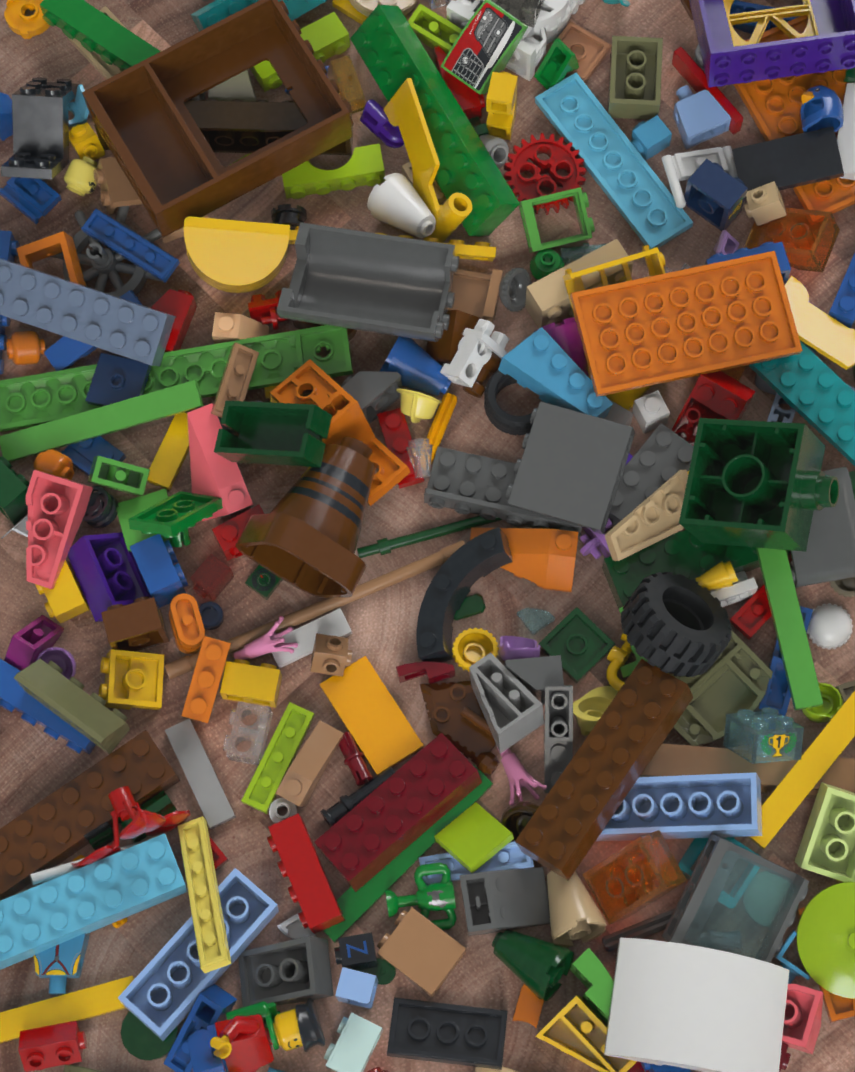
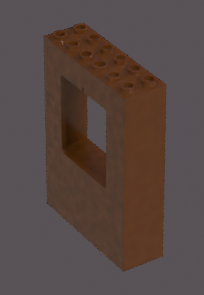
(162, 146)

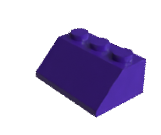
(106, 572)

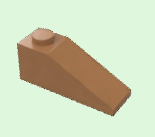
(310, 764)

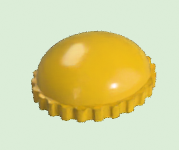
(473, 646)

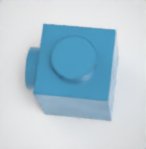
(651, 137)

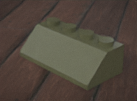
(73, 705)

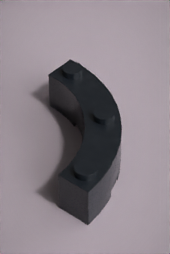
(450, 589)

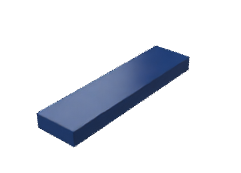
(130, 245)

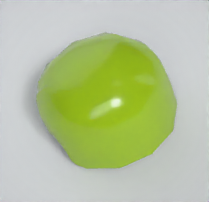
(831, 704)

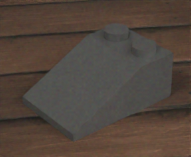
(286, 972)

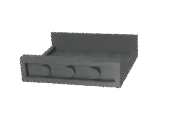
(571, 466)

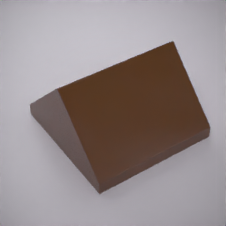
(447, 346)

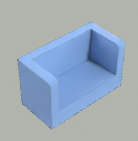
(356, 988)

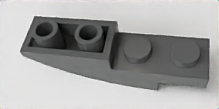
(557, 732)

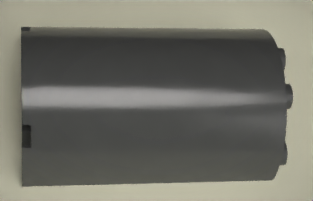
(370, 282)

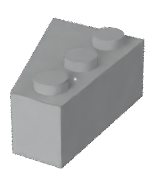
(505, 702)

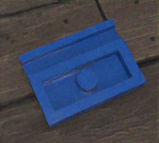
(30, 197)
(84, 452)

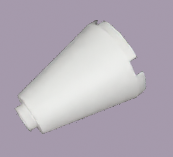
(401, 206)

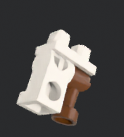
(476, 357)

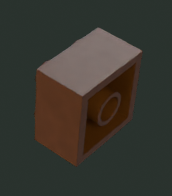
(135, 625)

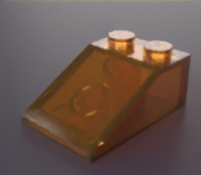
(805, 234)

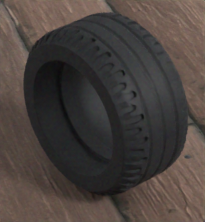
(500, 419)

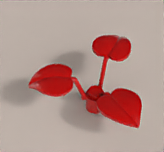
(142, 822)

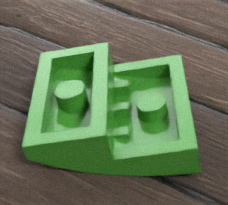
(133, 507)

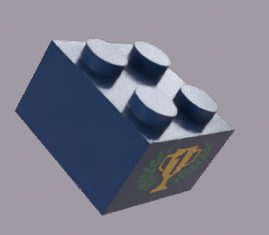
(715, 194)

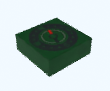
(263, 582)

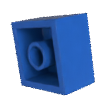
(158, 570)

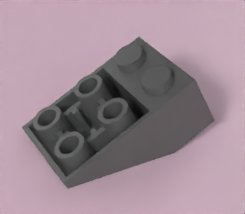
(504, 900)

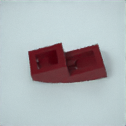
(434, 671)

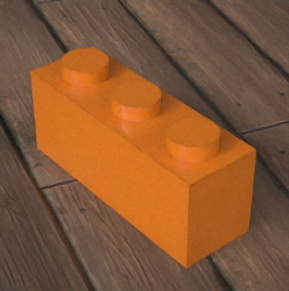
(206, 679)

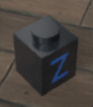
(356, 952)

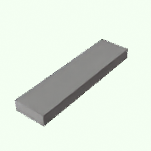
(200, 773)

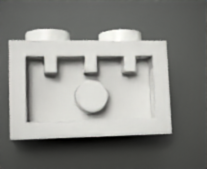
(741, 590)

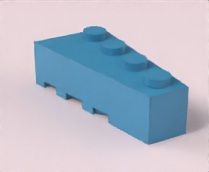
(553, 375)

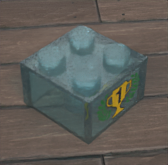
(763, 736)

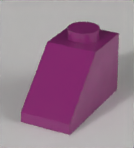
(31, 641)

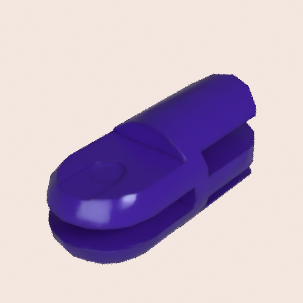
(377, 122)

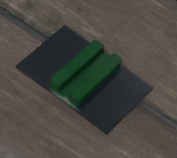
(100, 836)

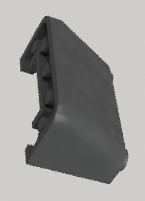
(830, 541)

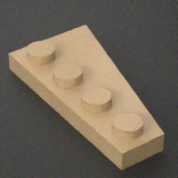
(651, 520)

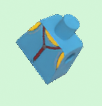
(62, 963)

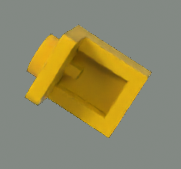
(85, 142)

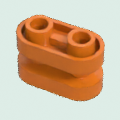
(186, 623)

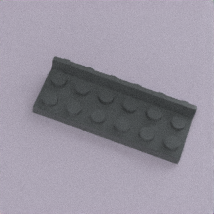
(480, 487)

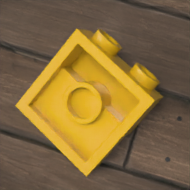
(132, 680)

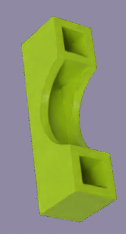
(362, 169)

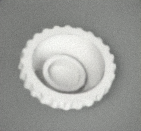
(830, 626)

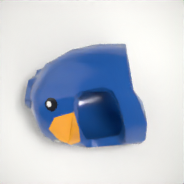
(821, 109)

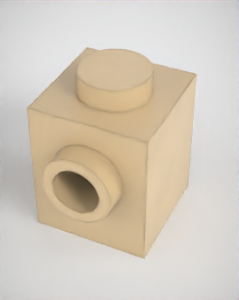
(765, 204)

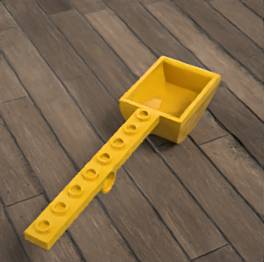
(251, 254)

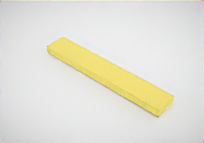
(204, 895)

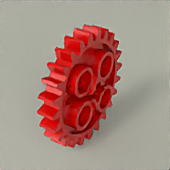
(559, 158)

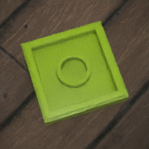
(474, 837)

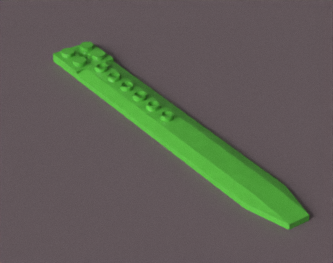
(63, 393)

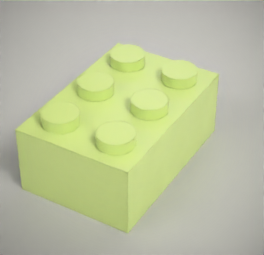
(830, 835)

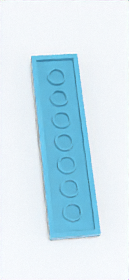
(613, 162)

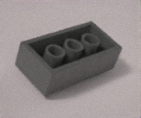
(649, 469)

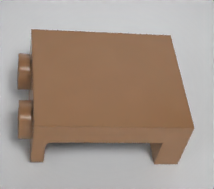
(114, 185)
(477, 293)
(421, 951)

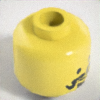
(81, 176)

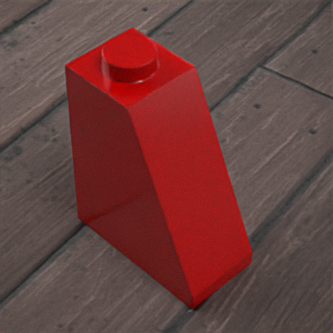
(181, 305)

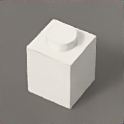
(650, 411)

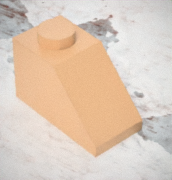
(235, 327)

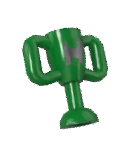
(428, 897)

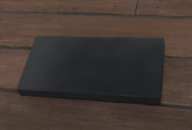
(790, 160)
(447, 1033)

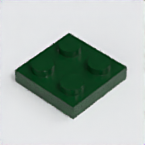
(578, 643)

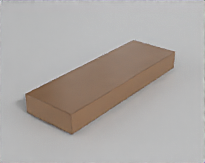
(235, 377)

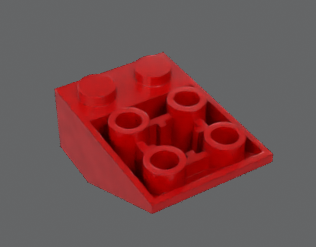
(715, 398)

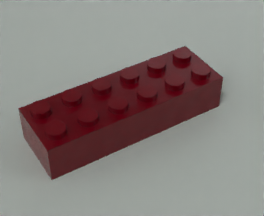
(398, 812)

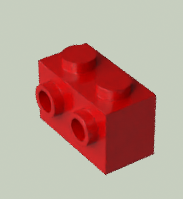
(231, 530)

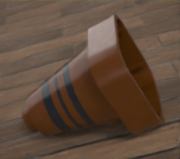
(317, 524)

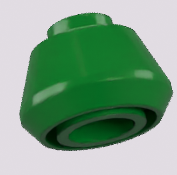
(545, 263)

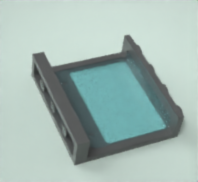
(736, 902)

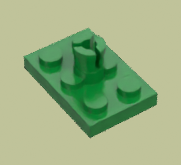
(175, 516)

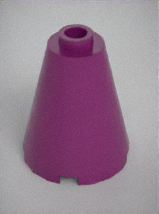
(568, 338)

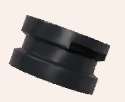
(289, 216)
(100, 508)

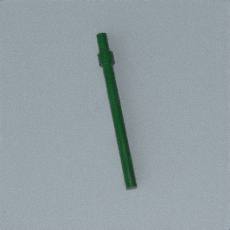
(385, 546)

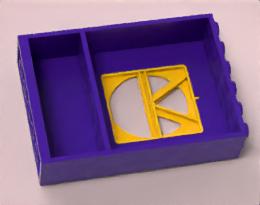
(729, 59)

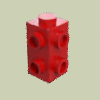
(51, 1046)

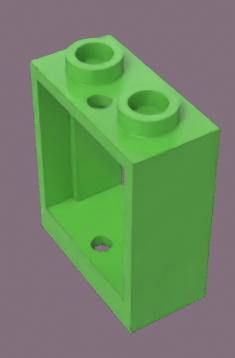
(530, 226)

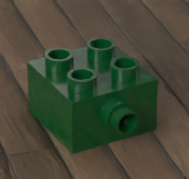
(755, 484)

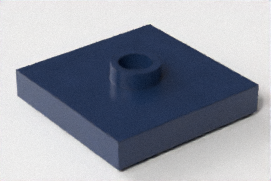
(117, 380)

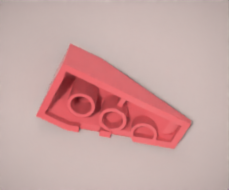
(209, 471)
(53, 521)
(802, 1017)

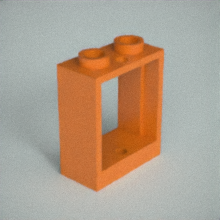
(51, 246)

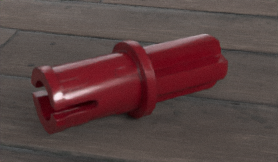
(354, 759)

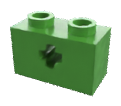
(118, 475)

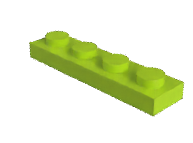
(278, 757)

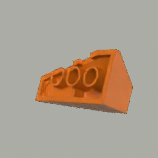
(541, 555)

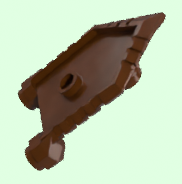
(460, 718)

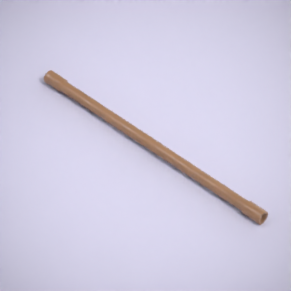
(188, 663)

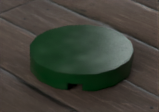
(142, 1041)

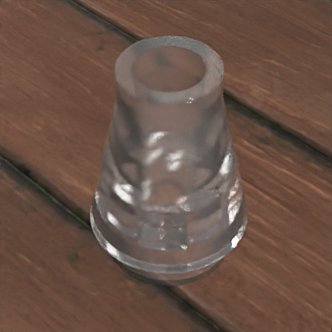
(420, 456)

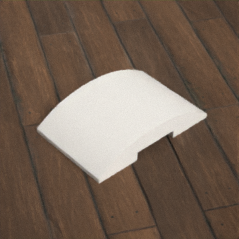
(696, 1008)

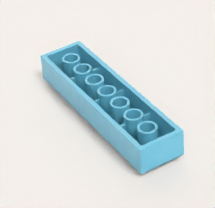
(88, 899)

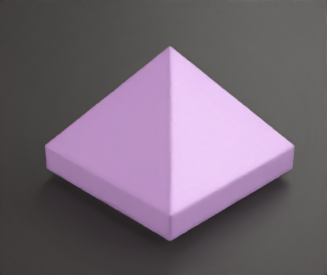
(726, 244)

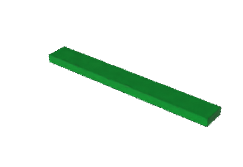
(356, 904)

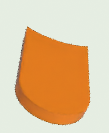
(528, 1007)

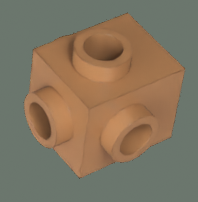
(330, 655)

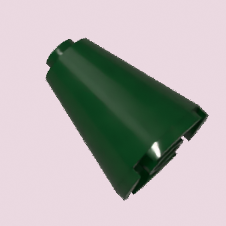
(533, 961)

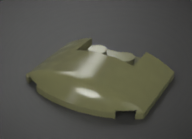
(731, 684)

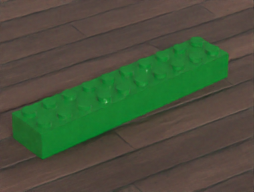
(465, 167)

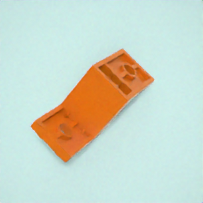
(346, 421)

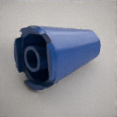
(416, 367)

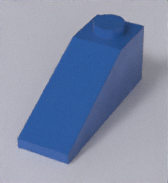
(206, 1011)

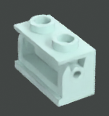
(354, 1045)

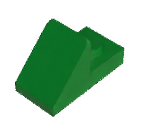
(556, 64)

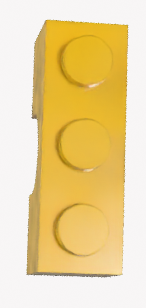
(501, 104)

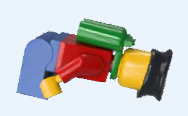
(247, 1035)

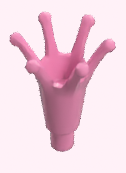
(267, 643)
(518, 776)

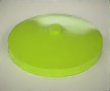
(828, 939)

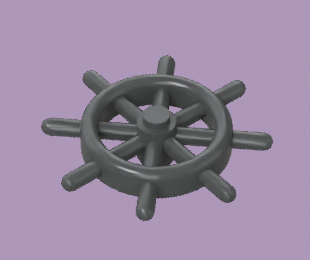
(107, 262)

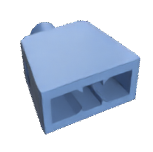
(699, 116)

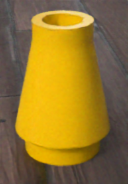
(718, 577)

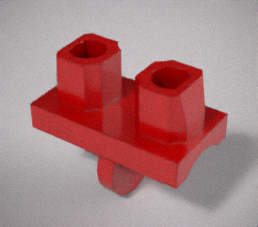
(265, 309)

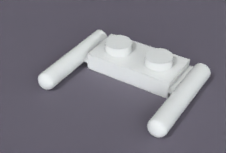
(684, 164)

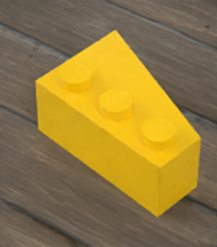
(582, 1035)

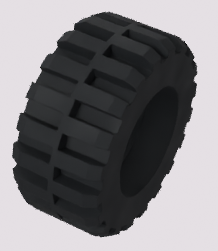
(676, 624)

